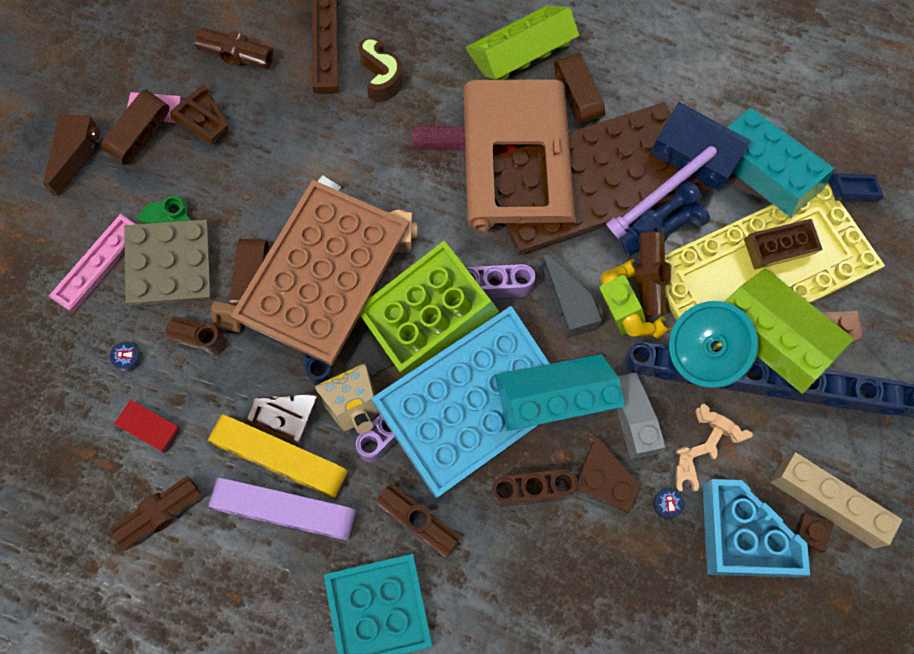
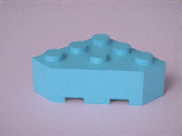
(747, 535)

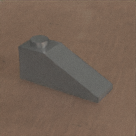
(572, 301)

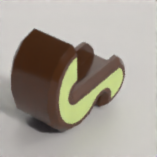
(384, 65)

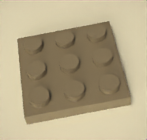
(167, 262)

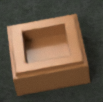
(222, 318)

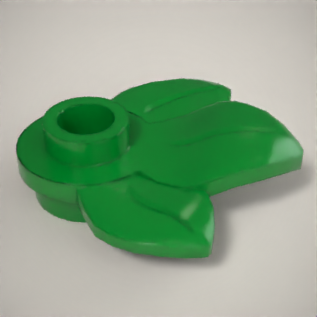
(160, 212)

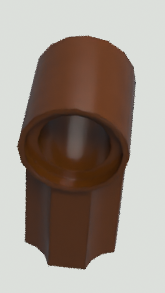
(195, 334)

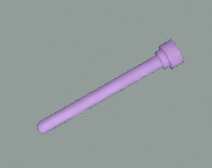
(620, 224)

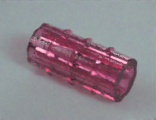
(438, 137)

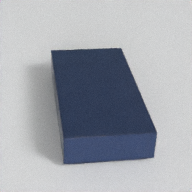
(855, 187)

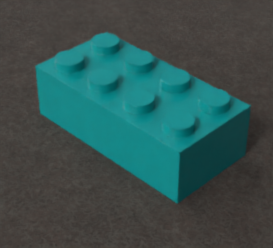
(778, 164)

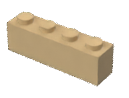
(836, 501)

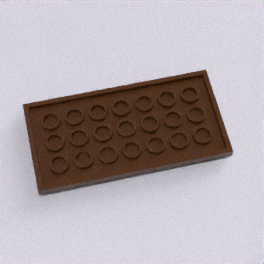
(609, 176)

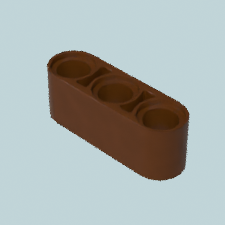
(579, 88)
(135, 127)
(248, 259)
(544, 479)

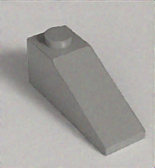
(639, 420)

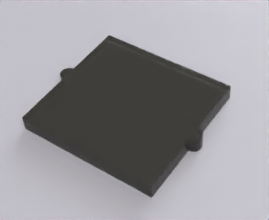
(365, 349)

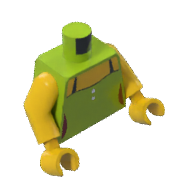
(624, 304)

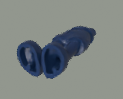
(652, 221)

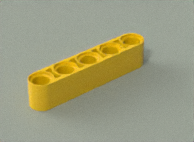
(278, 456)

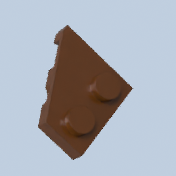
(200, 116)

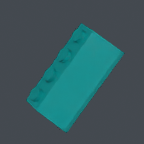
(558, 391)

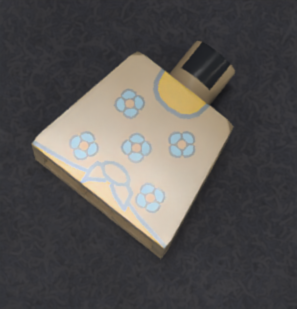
(349, 399)

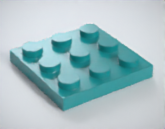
(378, 608)

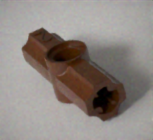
(234, 48)
(652, 273)
(403, 507)
(156, 513)

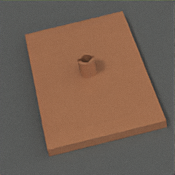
(320, 272)

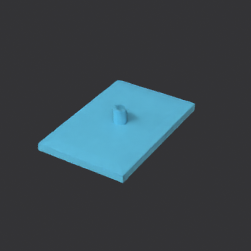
(451, 406)

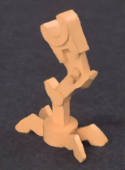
(720, 425)

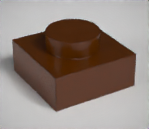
(814, 532)

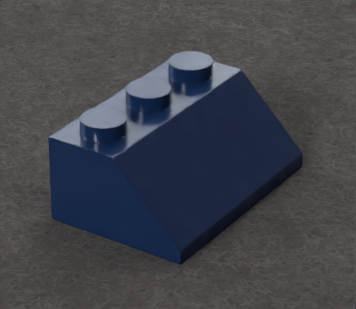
(689, 134)

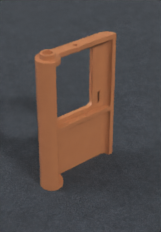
(516, 115)

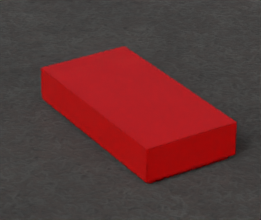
(147, 426)

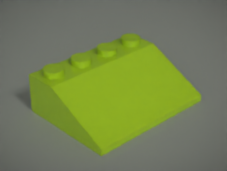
(427, 309)
(790, 331)

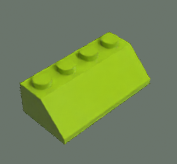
(524, 41)

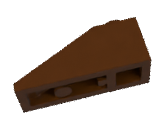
(70, 150)

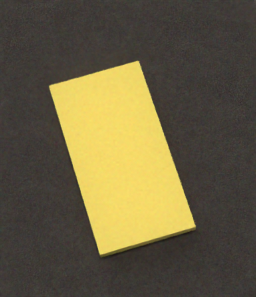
(721, 263)

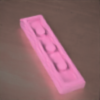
(92, 266)

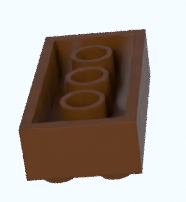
(782, 244)

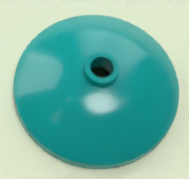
(698, 331)

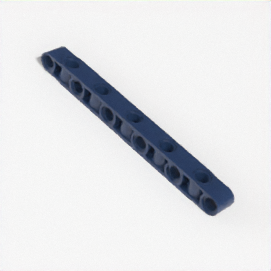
(829, 389)

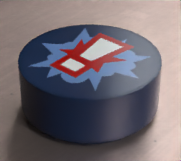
(125, 356)
(668, 503)

